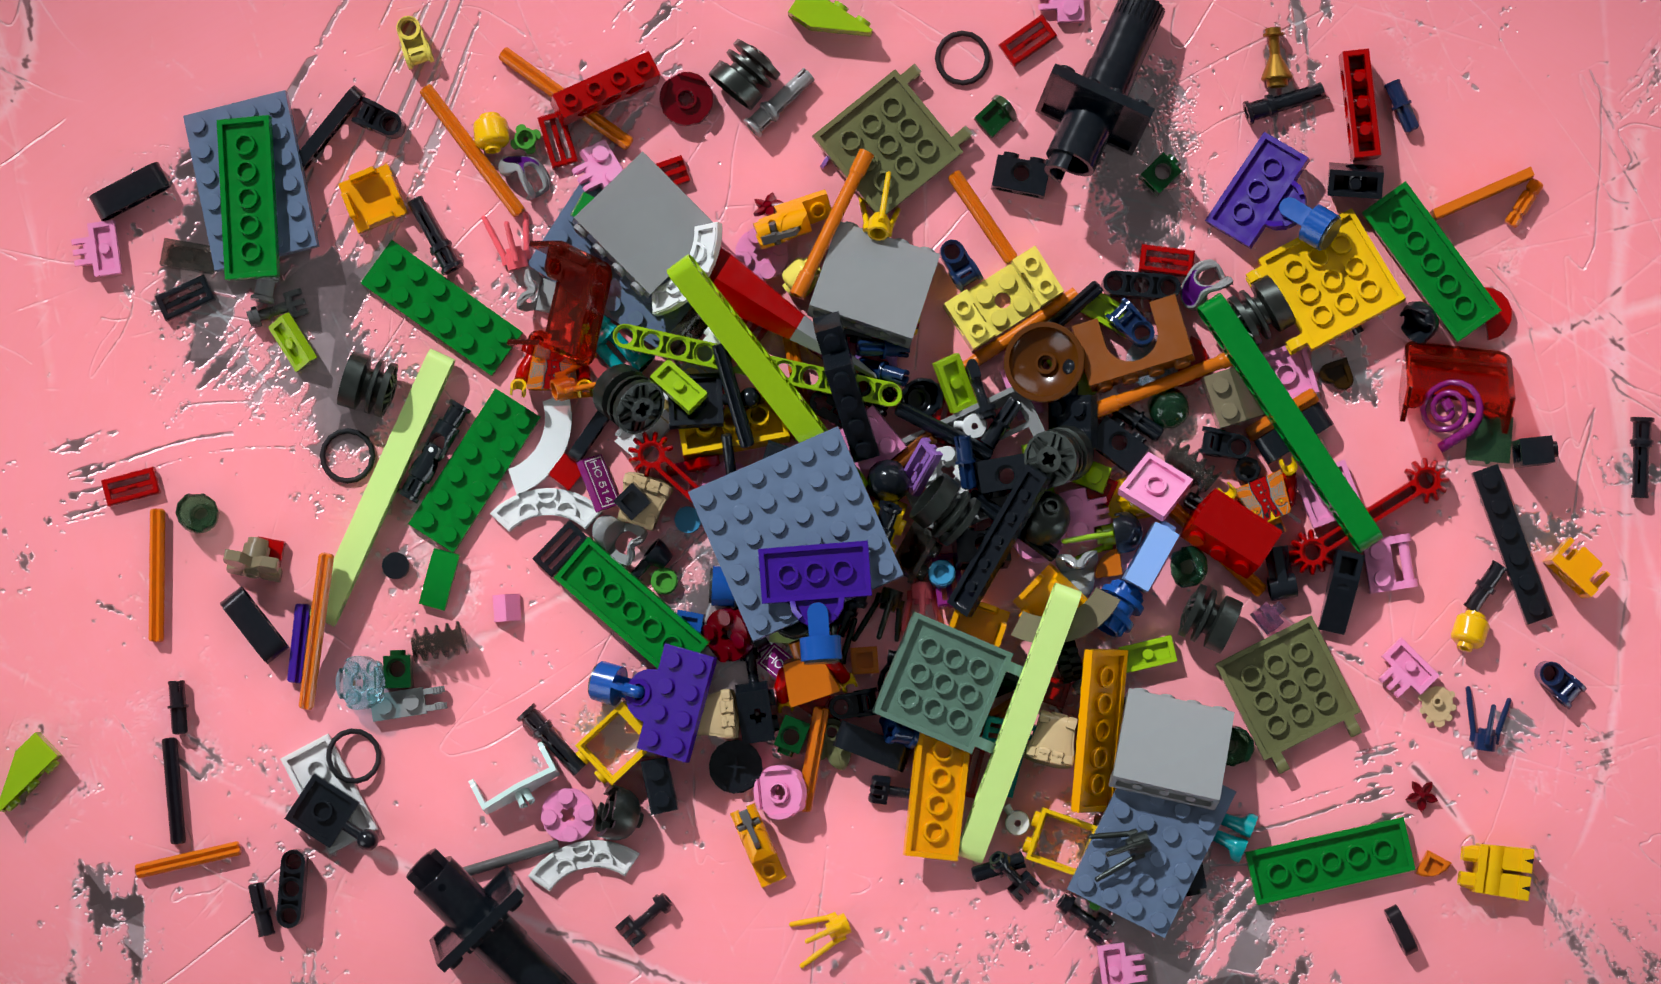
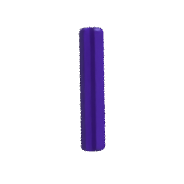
(298, 642)

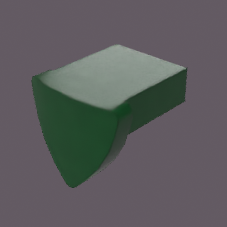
(996, 115)

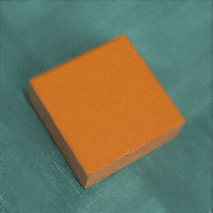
(864, 660)

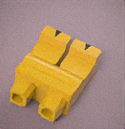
(1488, 868)

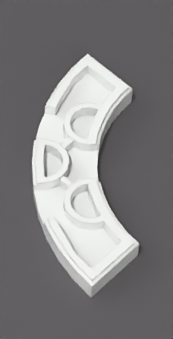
(705, 251)
(550, 448)
(545, 502)
(583, 855)

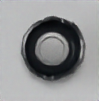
(1419, 322)
(924, 395)
(888, 481)
(1127, 532)

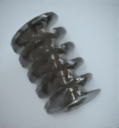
(1187, 464)
(439, 641)

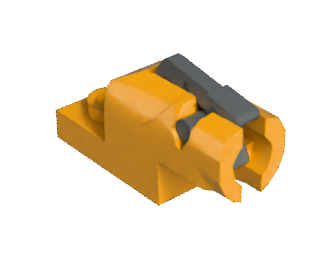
(792, 219)
(758, 845)

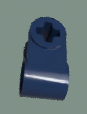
(960, 266)
(1130, 322)
(1563, 686)
(898, 733)

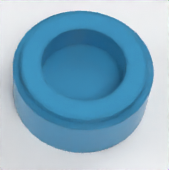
(687, 520)
(941, 574)

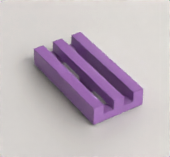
(923, 469)

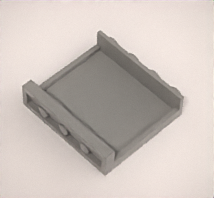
(641, 224)
(874, 284)
(1172, 748)

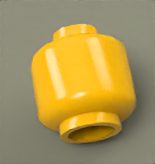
(491, 132)
(1470, 630)

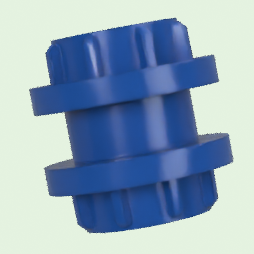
(1129, 605)

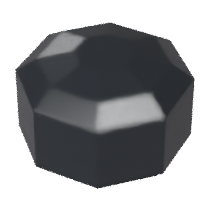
(1247, 470)

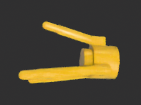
(879, 225)
(836, 927)

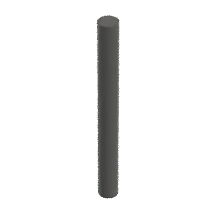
(513, 857)

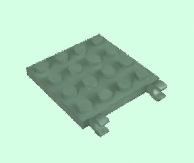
(944, 683)

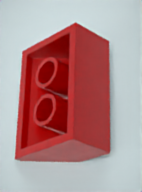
(1230, 533)

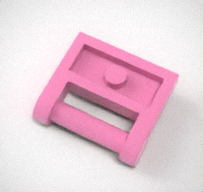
(1380, 565)

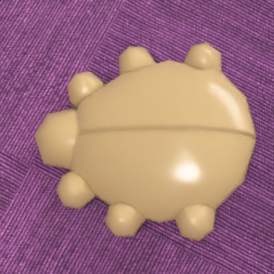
(1437, 704)

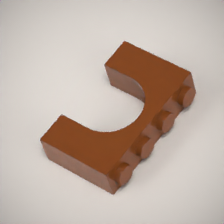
(1170, 350)

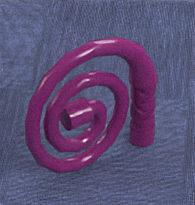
(1467, 430)

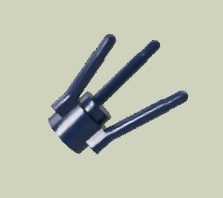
(1486, 738)

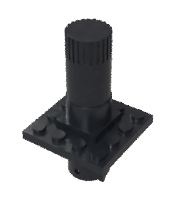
(1096, 105)
(480, 922)

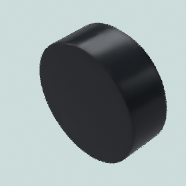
(395, 565)

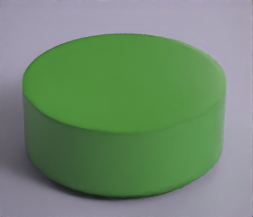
(664, 581)

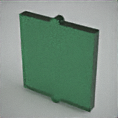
(1489, 442)

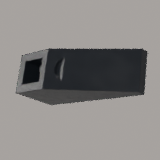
(1340, 591)

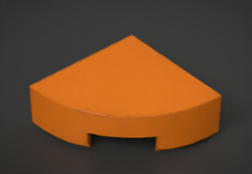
(1109, 565)
(1432, 865)

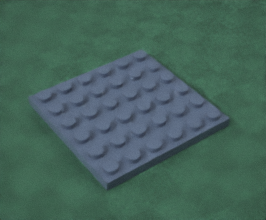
(784, 501)

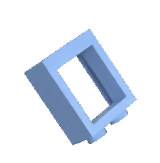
(1151, 555)

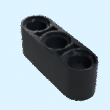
(130, 191)
(1127, 285)
(1273, 447)
(254, 625)
(871, 746)
(286, 900)

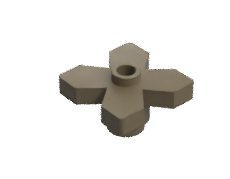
(253, 561)

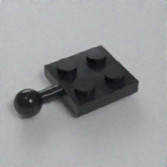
(1075, 410)
(710, 411)
(325, 811)

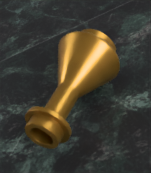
(1276, 71)

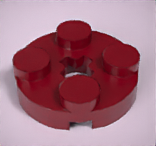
(694, 112)
(716, 632)

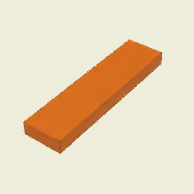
(1482, 193)

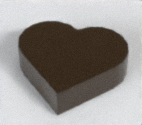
(1337, 373)

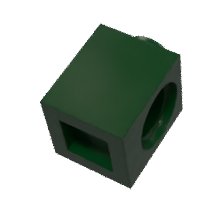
(1156, 184)
(406, 679)
(791, 723)

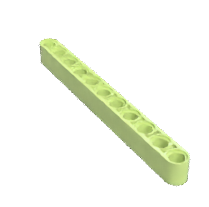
(386, 479)
(1018, 722)

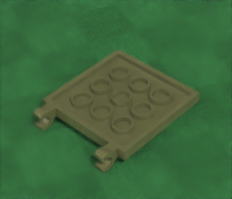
(899, 134)
(1288, 690)

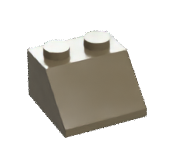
(1229, 398)

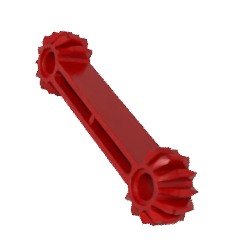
(656, 464)
(1376, 512)

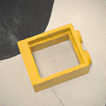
(587, 756)
(1038, 822)

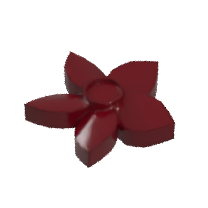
(767, 205)
(1421, 795)

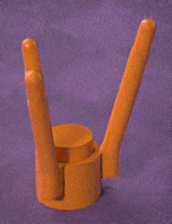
(565, 388)

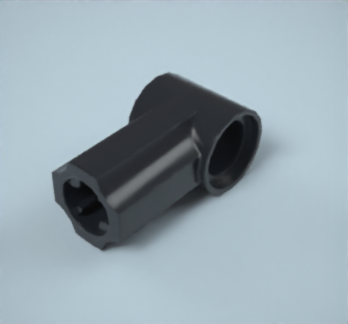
(1281, 580)

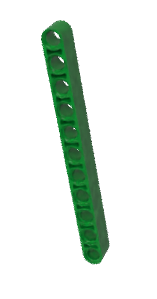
(1289, 423)

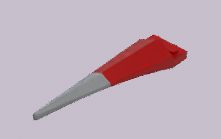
(764, 306)

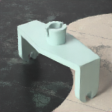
(520, 790)

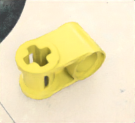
(414, 44)

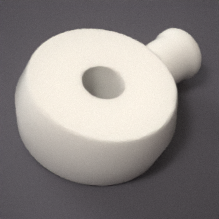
(966, 424)
(1015, 815)

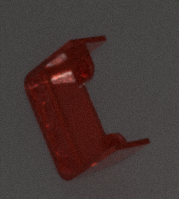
(575, 307)
(1484, 369)

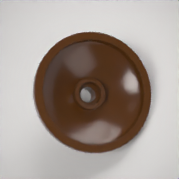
(1028, 353)

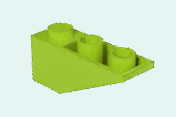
(828, 17)
(28, 765)

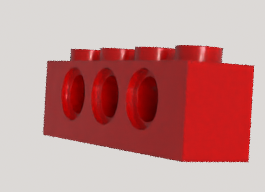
(605, 88)
(1359, 105)

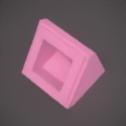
(506, 607)

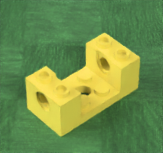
(1024, 280)

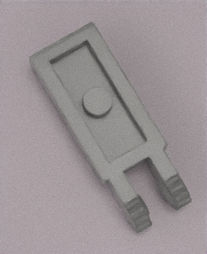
(406, 703)

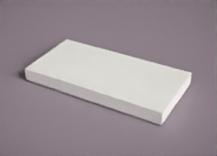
(312, 759)

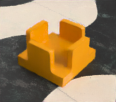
(372, 198)
(1576, 568)
(1036, 594)
(986, 623)

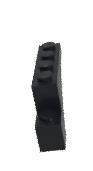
(845, 386)

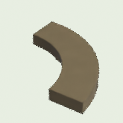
(1086, 618)

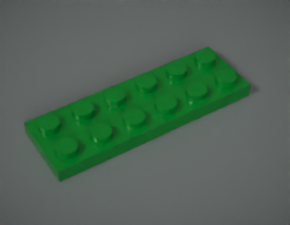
(248, 198)
(1431, 262)
(441, 307)
(474, 470)
(626, 603)
(1330, 860)

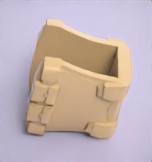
(656, 490)
(720, 715)
(1053, 741)

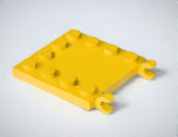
(1330, 287)

